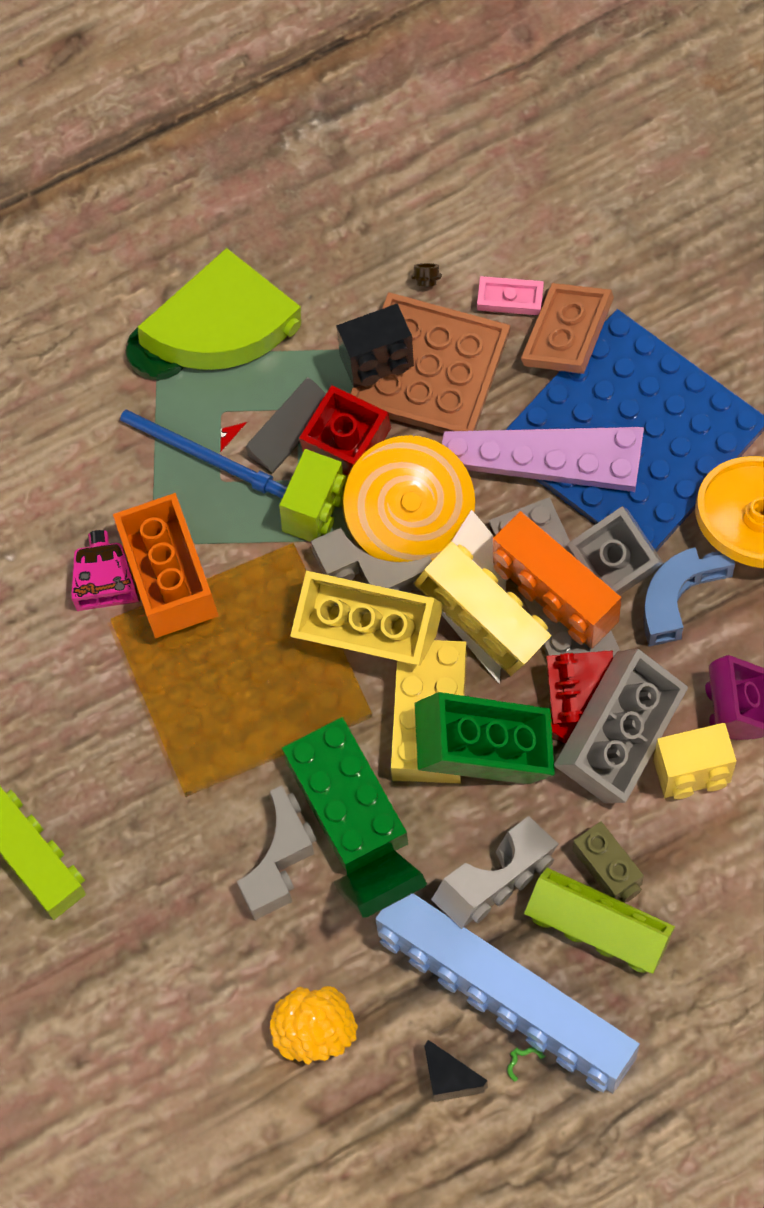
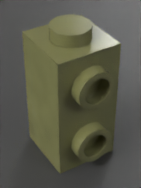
(608, 863)

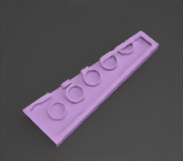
(570, 456)

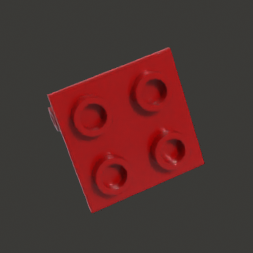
(574, 681)

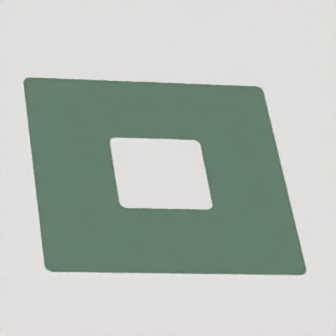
(193, 408)

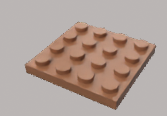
(451, 368)

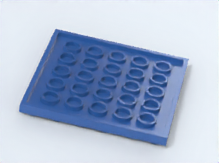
(685, 417)

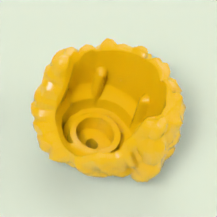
(312, 1024)

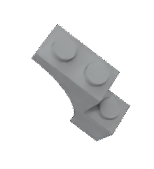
(342, 559)
(266, 887)

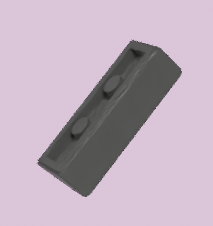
(282, 431)

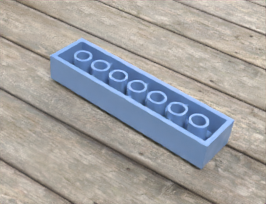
(508, 991)

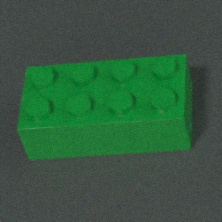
(484, 738)
(345, 795)

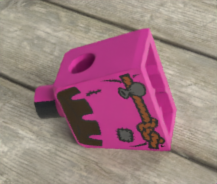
(101, 575)

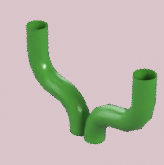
(515, 1058)

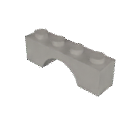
(472, 891)

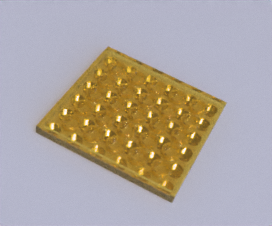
(238, 682)

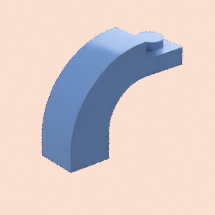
(672, 579)

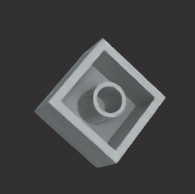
(617, 551)

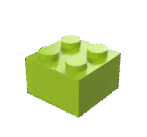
(312, 496)

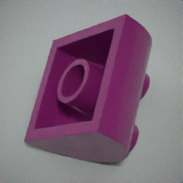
(737, 697)

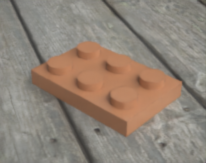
(567, 328)

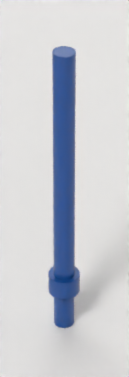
(260, 481)

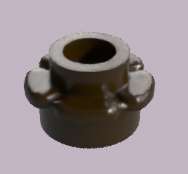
(426, 274)

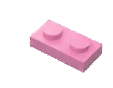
(510, 295)

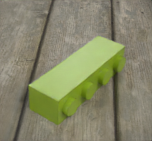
(35, 860)
(599, 921)

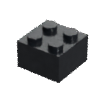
(375, 346)

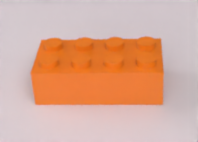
(165, 565)
(555, 581)

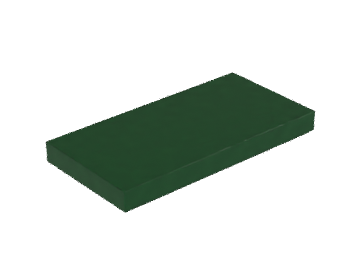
(380, 884)

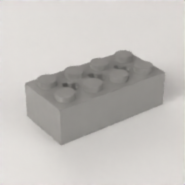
(621, 726)

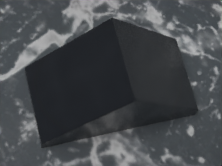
(451, 1077)

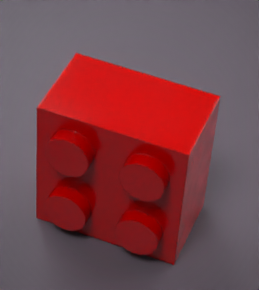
(344, 428)

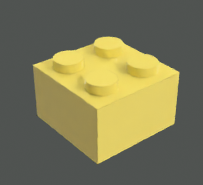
(694, 761)

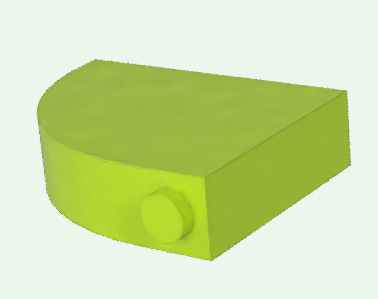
(221, 318)

